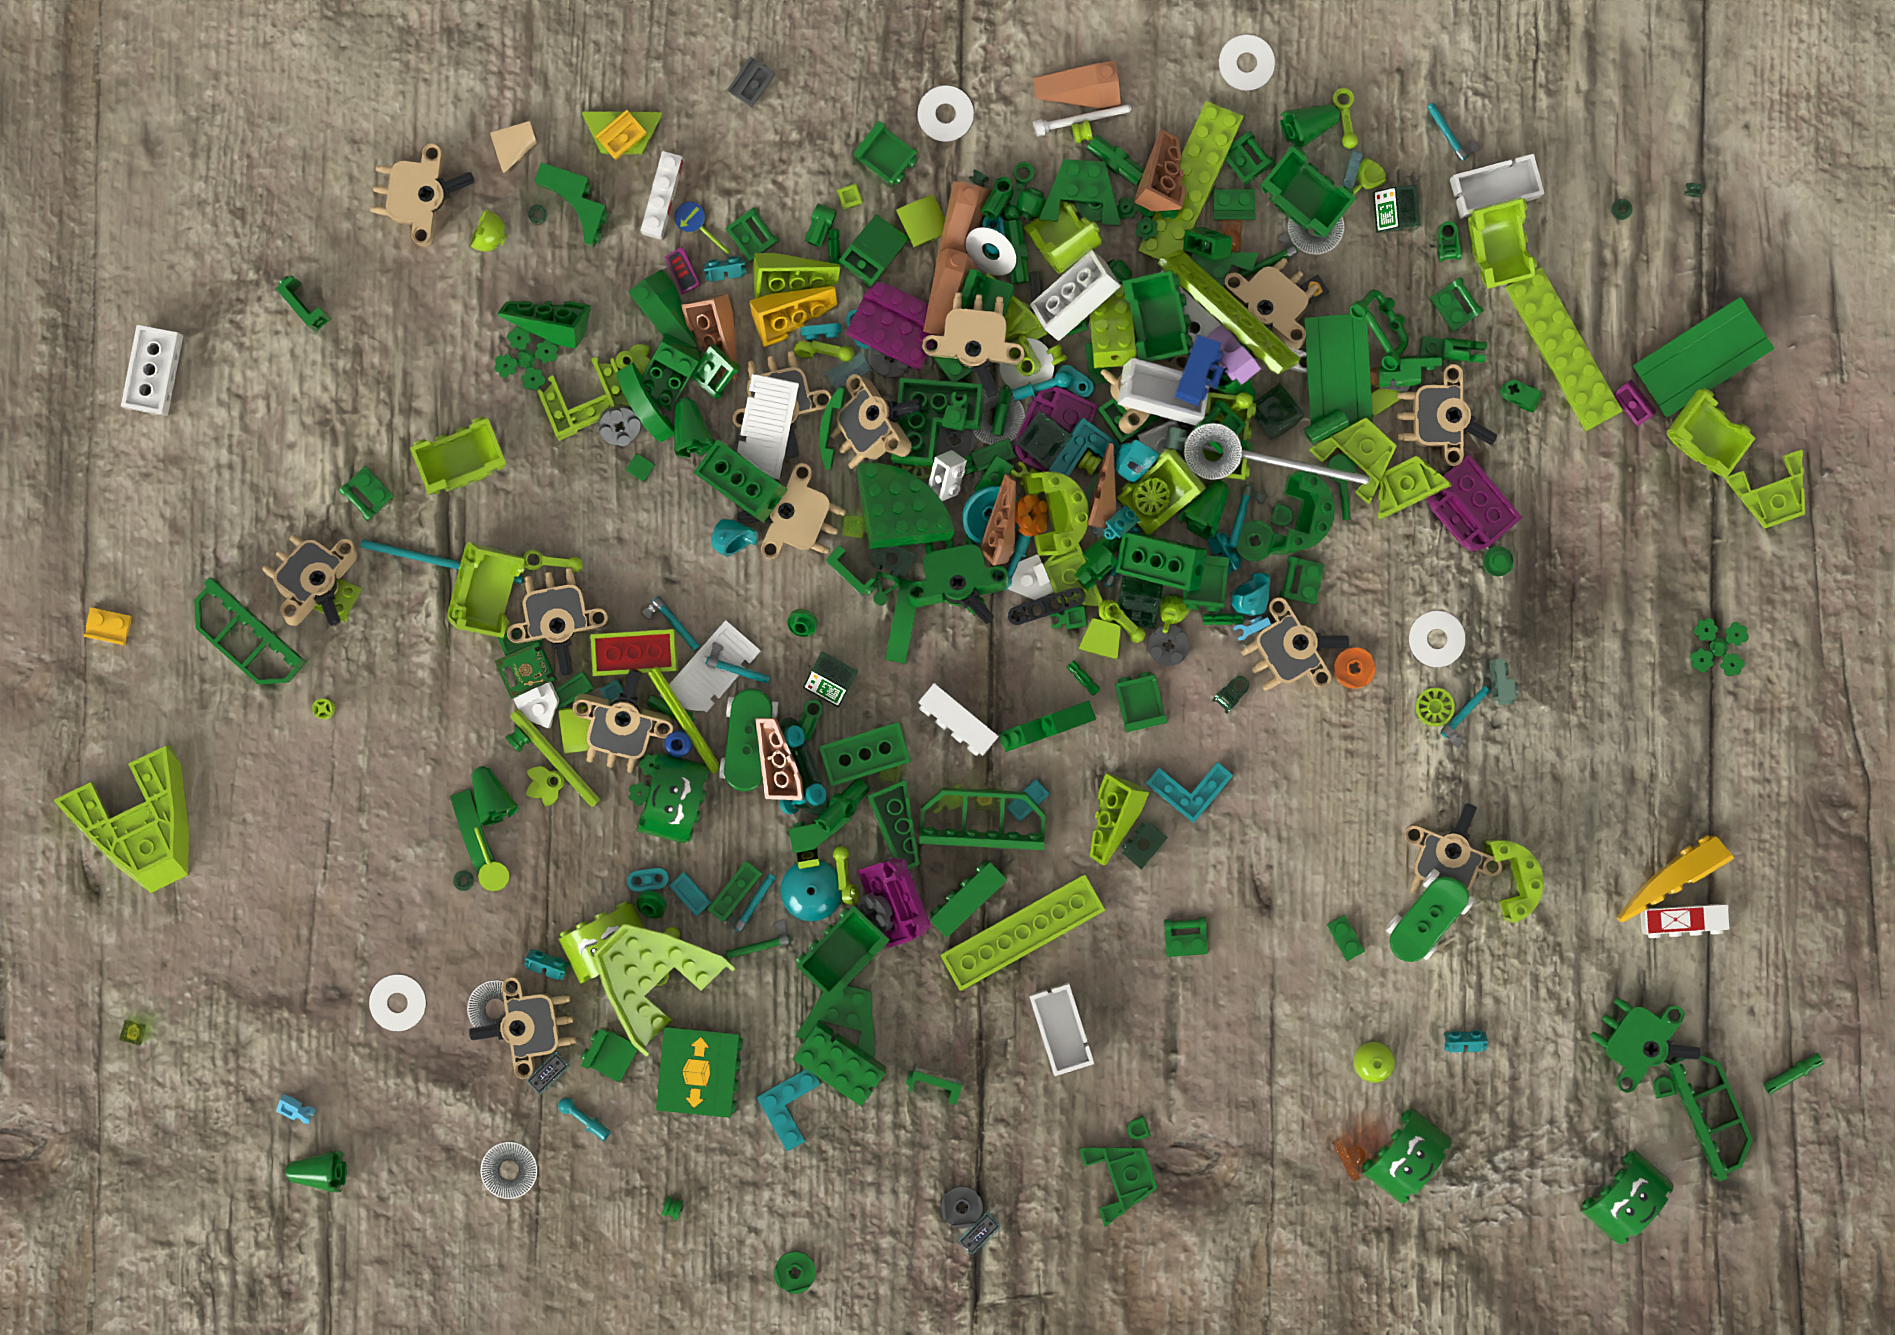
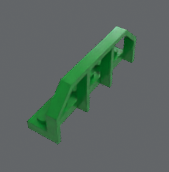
(246, 617)
(972, 837)
(1702, 1128)

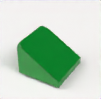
(640, 467)

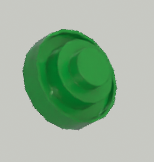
(1497, 561)
(802, 623)
(651, 904)

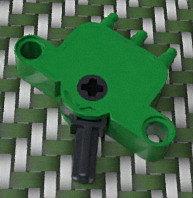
(959, 567)
(1637, 1031)

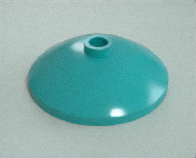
(974, 516)
(822, 902)

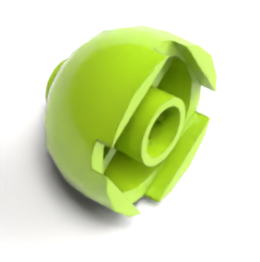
(489, 232)
(1374, 1062)

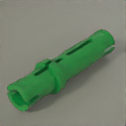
(1790, 1075)

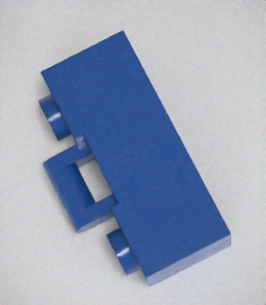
(1194, 380)

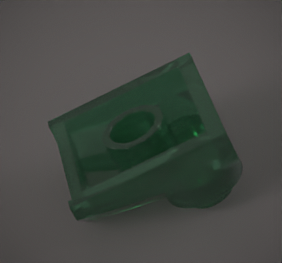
(1277, 412)
(1044, 439)

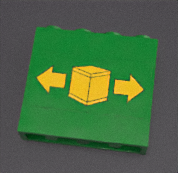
(699, 1072)

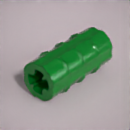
(1326, 427)

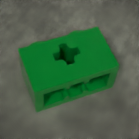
(1207, 243)

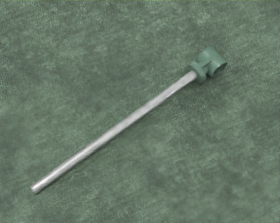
(1177, 438)

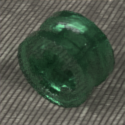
(978, 178)
(1694, 190)
(544, 214)

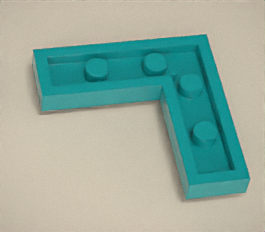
(1084, 436)
(1191, 804)
(775, 1101)

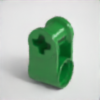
(1448, 244)
(1524, 396)

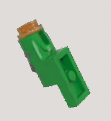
(1406, 374)

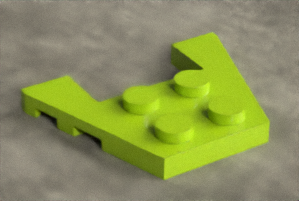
(1366, 447)
(1777, 500)

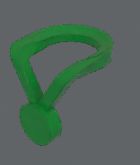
(880, 598)

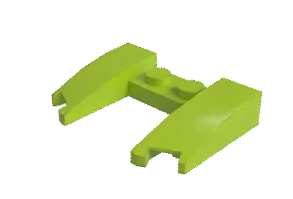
(566, 421)

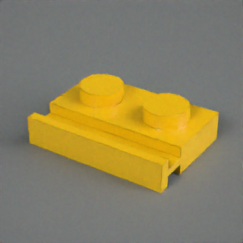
(621, 135)
(107, 626)

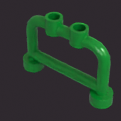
(1360, 310)

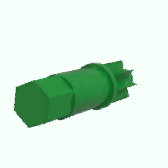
(1002, 408)
(661, 705)

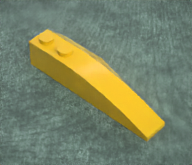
(1687, 867)

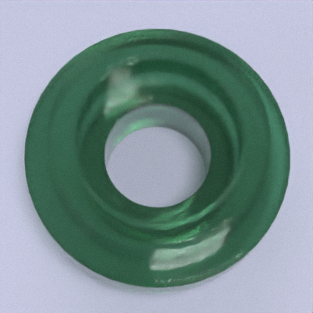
(1627, 206)
(457, 883)

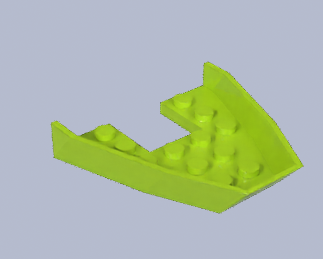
(148, 839)
(635, 962)

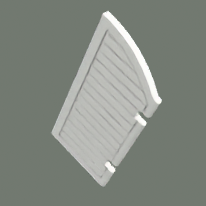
(767, 423)
(699, 683)

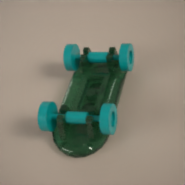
(815, 796)

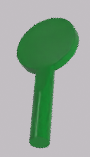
(1343, 463)

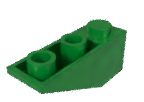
(810, 836)

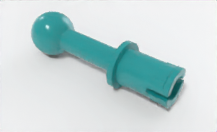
(1061, 379)
(1019, 550)
(566, 1106)

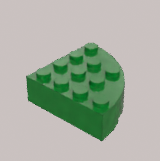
(900, 508)

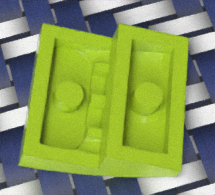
(922, 220)
(573, 730)

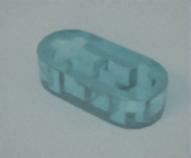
(1352, 169)

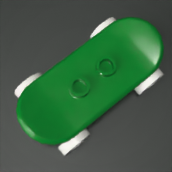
(742, 759)
(1429, 917)

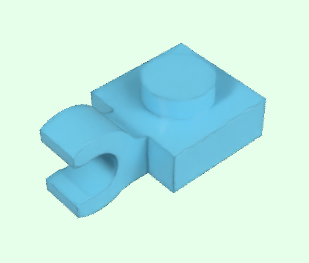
(1257, 624)
(292, 1109)

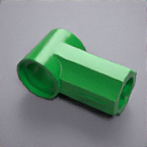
(997, 198)
(821, 221)
(809, 721)

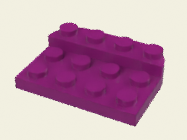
(892, 324)
(1062, 407)
(1473, 507)
(895, 884)

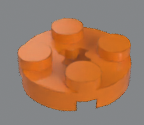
(1035, 523)
(1365, 664)

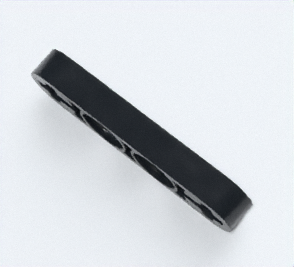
(1046, 605)

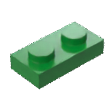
(1345, 938)

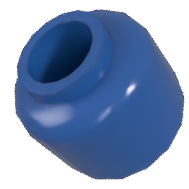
(673, 748)

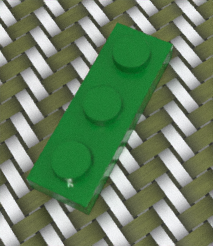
(734, 891)

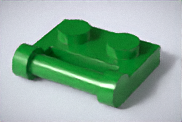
(1243, 163)
(746, 238)
(1451, 309)
(710, 366)
(1230, 420)
(371, 488)
(1308, 583)
(1187, 943)

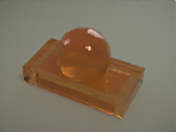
(1234, 229)
(1350, 1158)

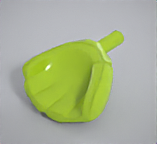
(1369, 175)
(1172, 610)

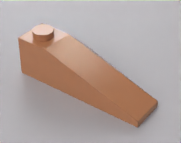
(1084, 86)
(1162, 179)
(962, 215)
(948, 279)
(713, 324)
(1103, 500)
(1000, 531)
(778, 768)

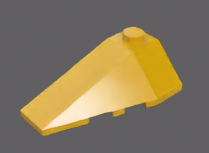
(784, 312)

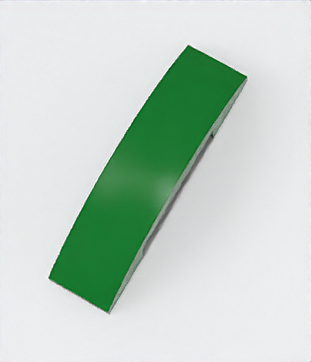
(642, 403)
(828, 452)
(901, 625)
(467, 819)

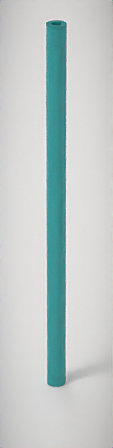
(418, 556)

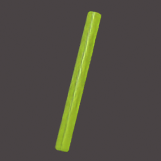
(684, 719)
(555, 758)

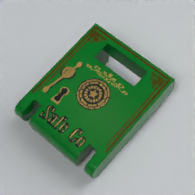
(528, 668)

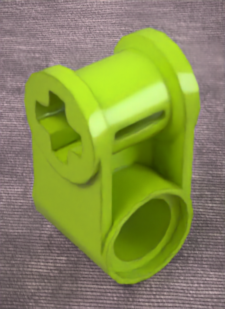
(1029, 355)

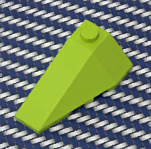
(787, 273)
(1118, 810)

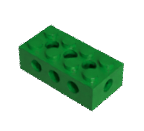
(752, 478)
(1161, 560)
(877, 762)

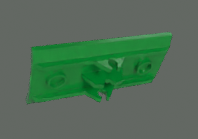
(1703, 356)
(1338, 367)

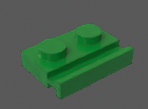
(1234, 204)

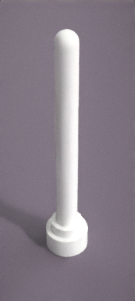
(1042, 127)

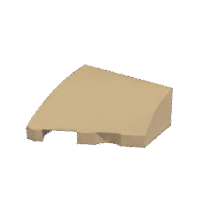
(513, 143)

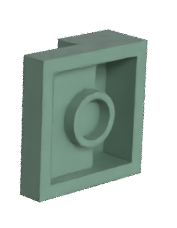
(1502, 689)

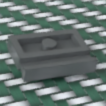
(751, 82)

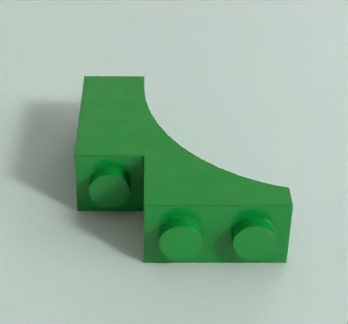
(574, 189)
(1047, 726)

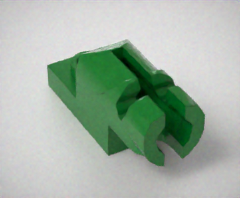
(1453, 349)
(1098, 561)

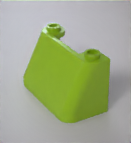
(484, 589)

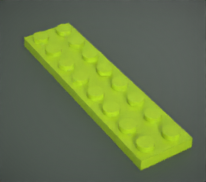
(1201, 166)
(1230, 312)
(1563, 350)
(1022, 932)

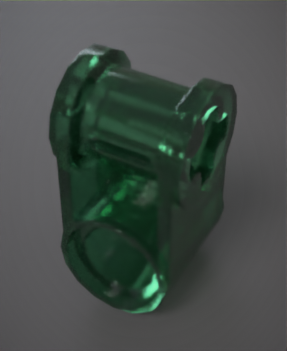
(1230, 694)

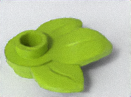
(636, 354)
(542, 786)

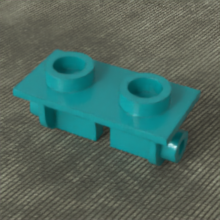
(717, 268)
(1120, 523)
(1219, 545)
(555, 966)
(1475, 1041)

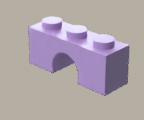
(1238, 362)

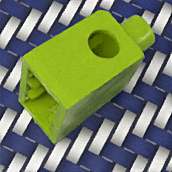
(1102, 638)

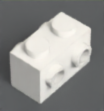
(947, 474)

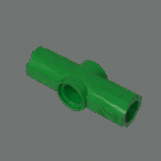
(1116, 159)
(1014, 235)
(842, 805)

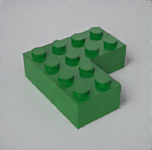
(924, 426)

